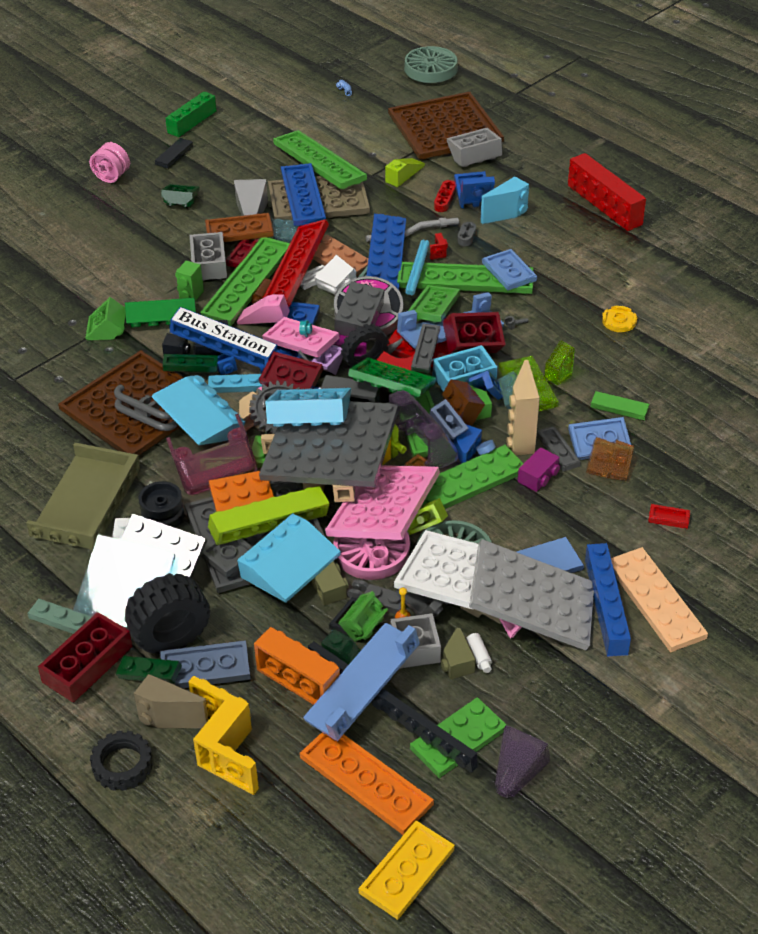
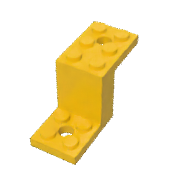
(223, 734)

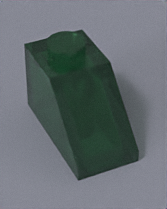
(341, 646)

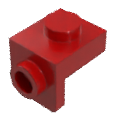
(438, 249)

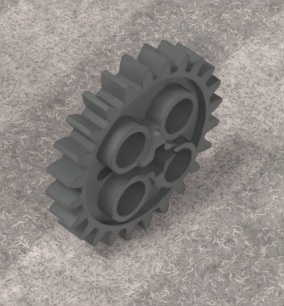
(258, 404)

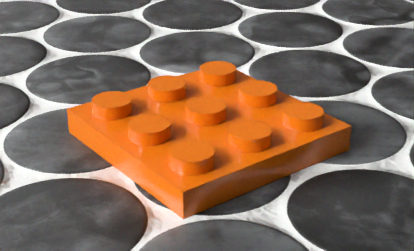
(239, 490)

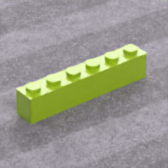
(266, 514)

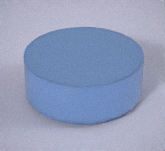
(485, 447)

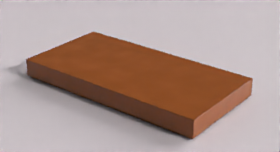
(241, 227)

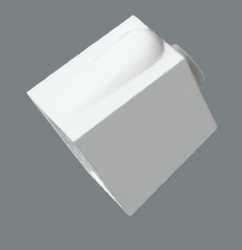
(335, 275)

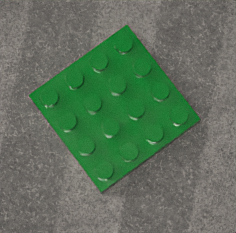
(392, 377)

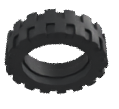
(360, 335)
(123, 779)

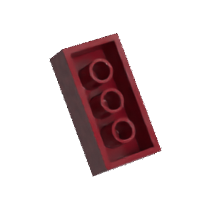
(85, 656)

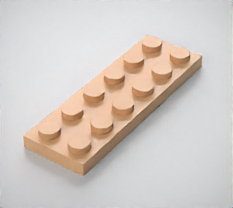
(657, 600)

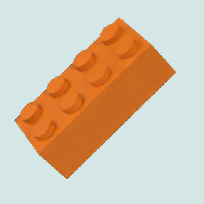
(294, 665)

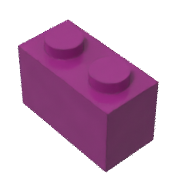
(538, 469)

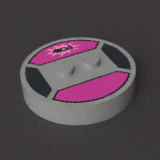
(392, 302)

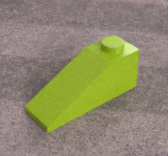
(401, 170)

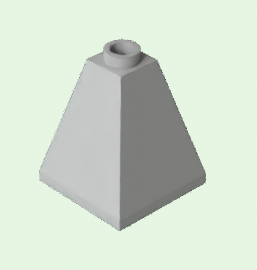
(251, 196)

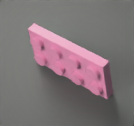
(287, 335)

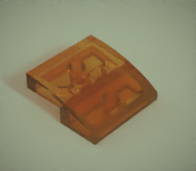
(610, 459)

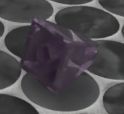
(519, 761)

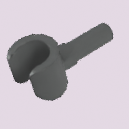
(511, 322)

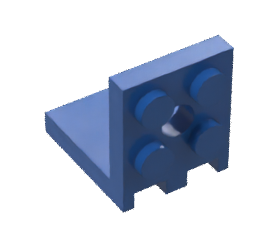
(472, 187)

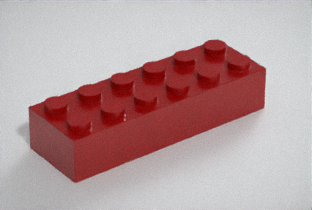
(606, 191)

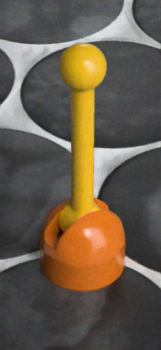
(402, 613)

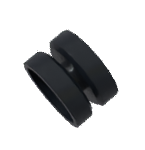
(162, 503)

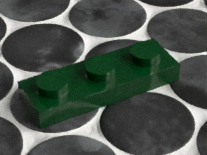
(190, 363)
(138, 668)

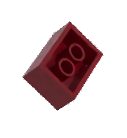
(473, 330)

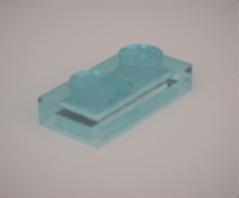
(506, 385)

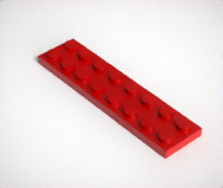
(297, 260)

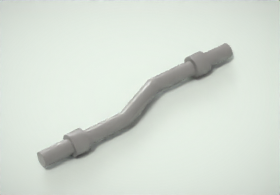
(441, 222)

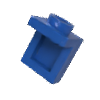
(226, 364)

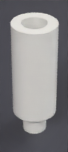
(479, 652)

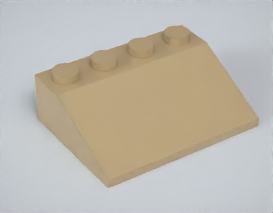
(523, 413)

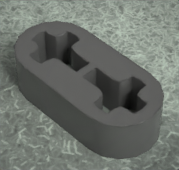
(464, 236)

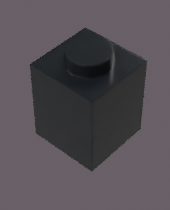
(175, 345)

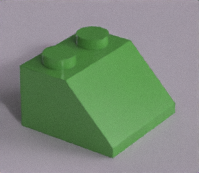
(106, 321)

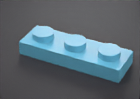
(234, 383)

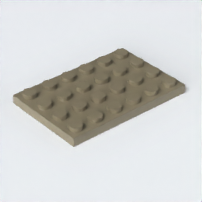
(334, 200)

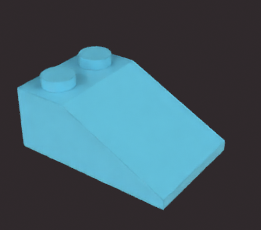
(505, 201)

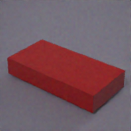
(669, 516)

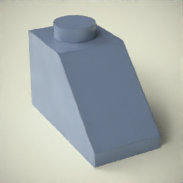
(448, 419)

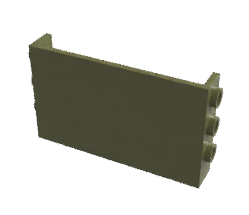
(86, 496)

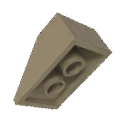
(169, 705)

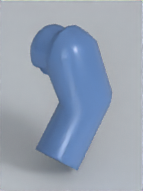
(347, 88)

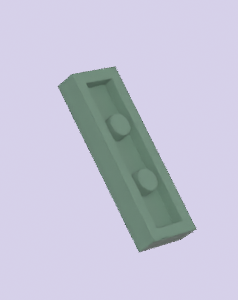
(57, 616)

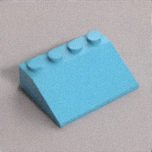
(308, 406)
(198, 410)
(287, 558)

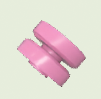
(109, 162)

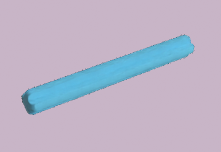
(417, 267)

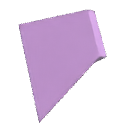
(330, 359)

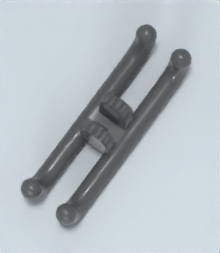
(142, 410)

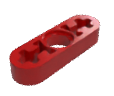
(445, 196)

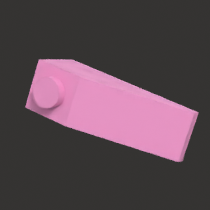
(267, 310)

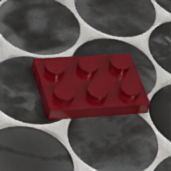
(292, 370)

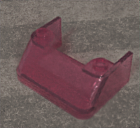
(214, 463)

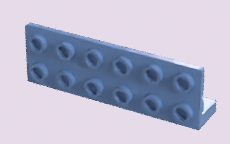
(410, 330)
(362, 680)

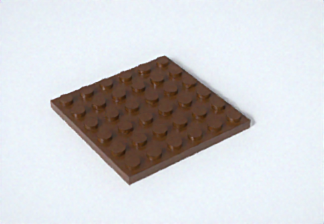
(432, 121)
(95, 404)

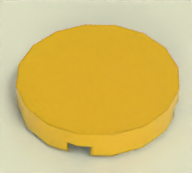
(619, 319)

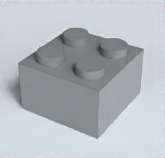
(429, 648)

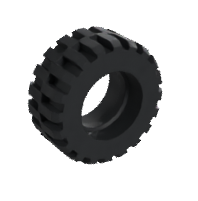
(166, 613)

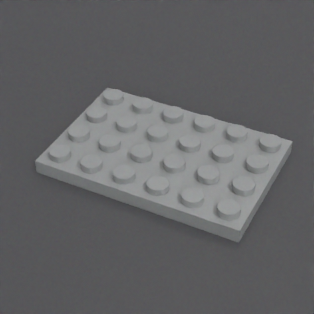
(532, 594)

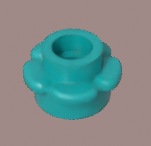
(305, 328)

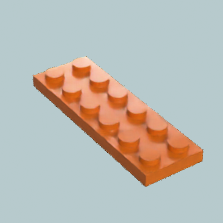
(367, 780)

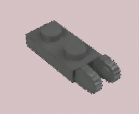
(385, 596)

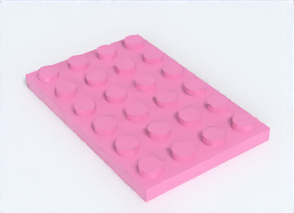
(386, 508)

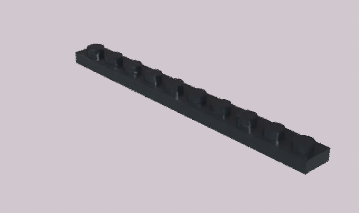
(413, 721)

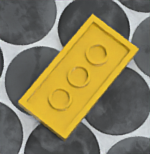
(406, 869)

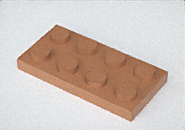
(331, 247)

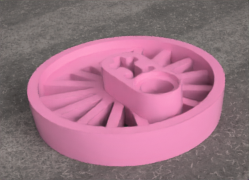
(378, 552)

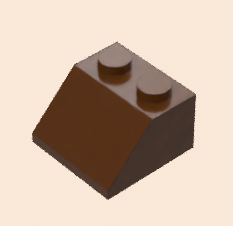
(463, 400)

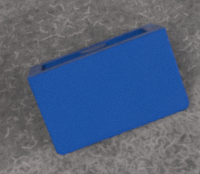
(487, 381)

